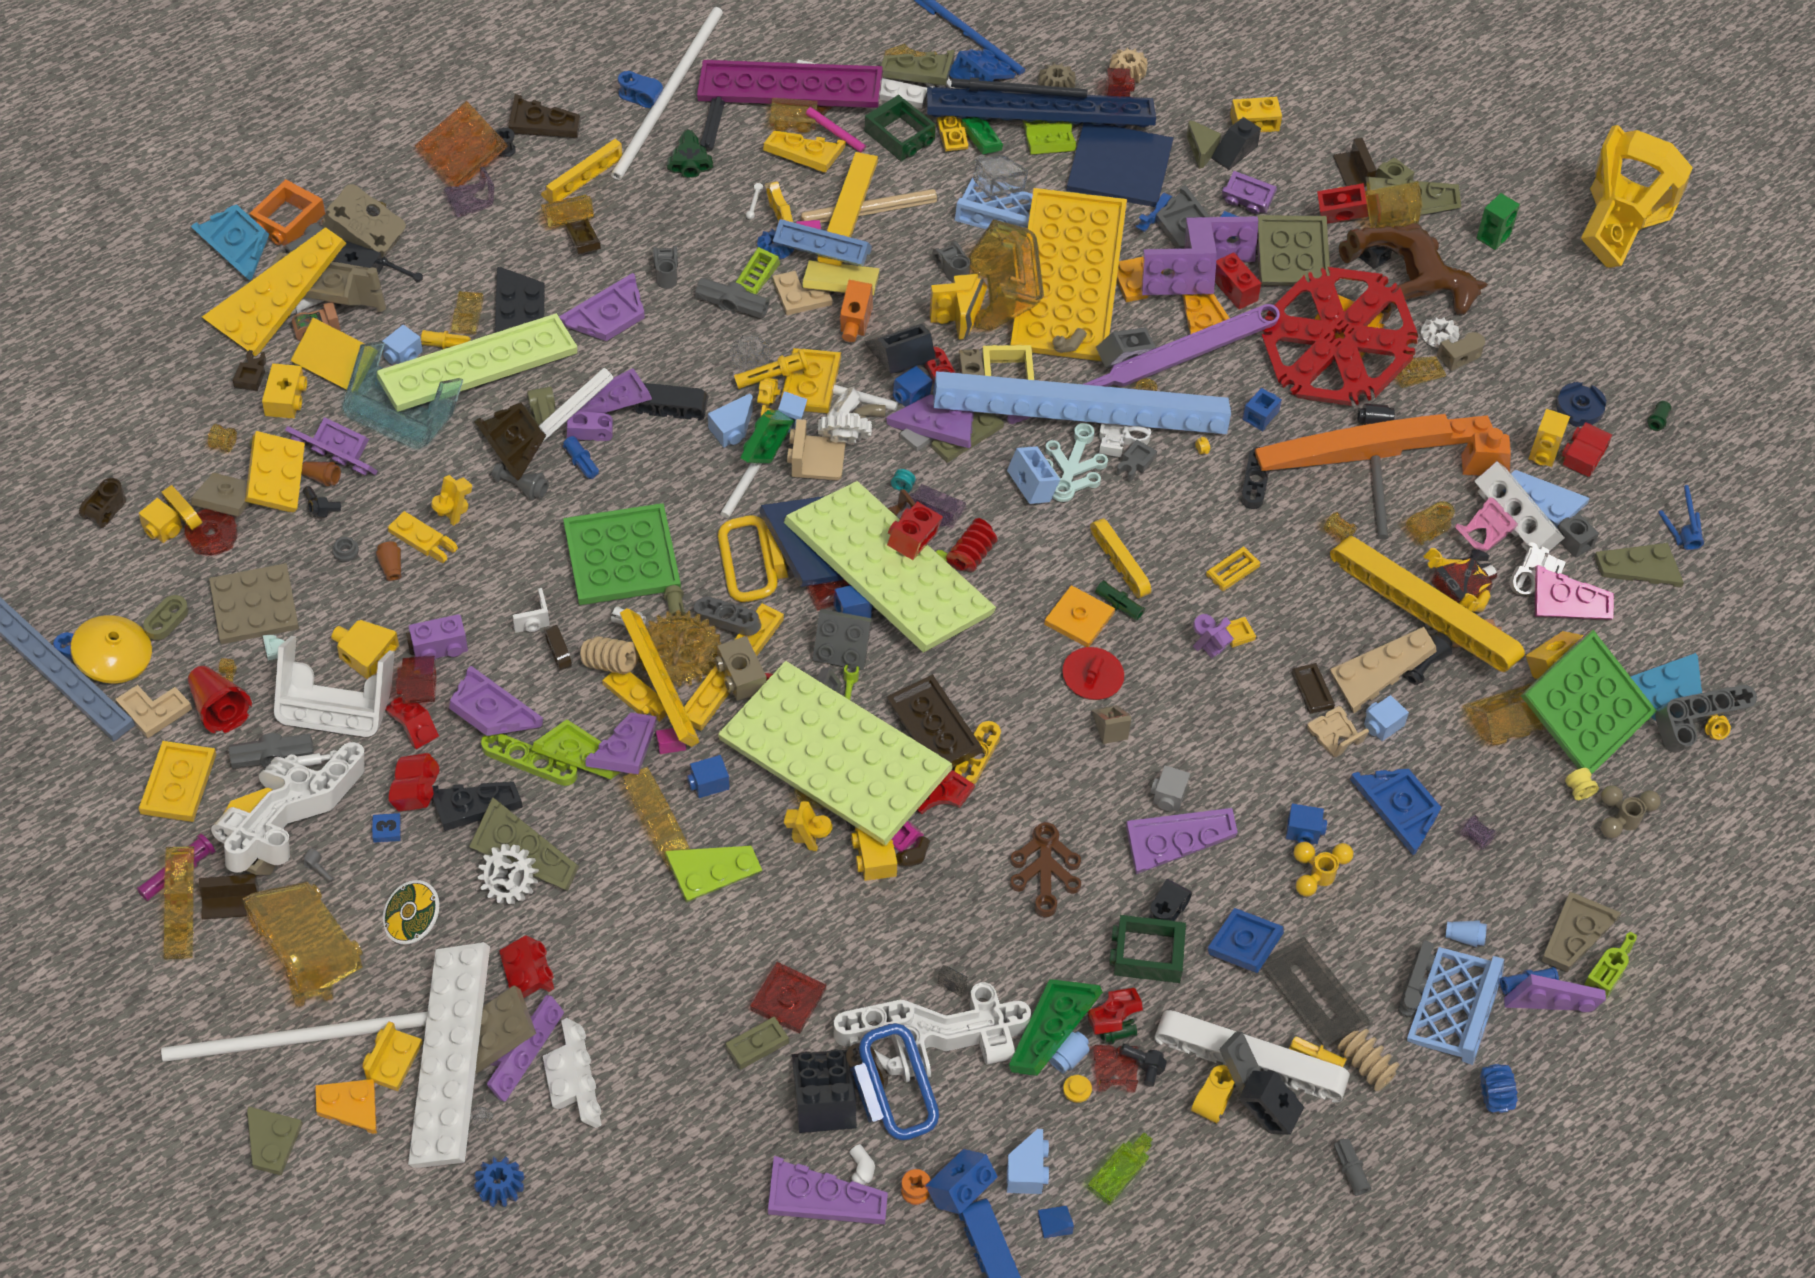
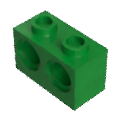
(1498, 221)

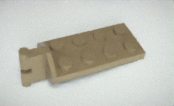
(346, 285)

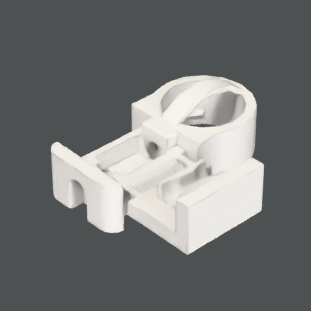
(1116, 435)
(1534, 557)

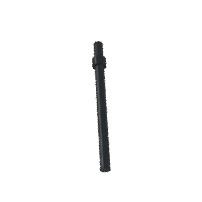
(974, 84)

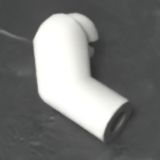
(865, 1167)

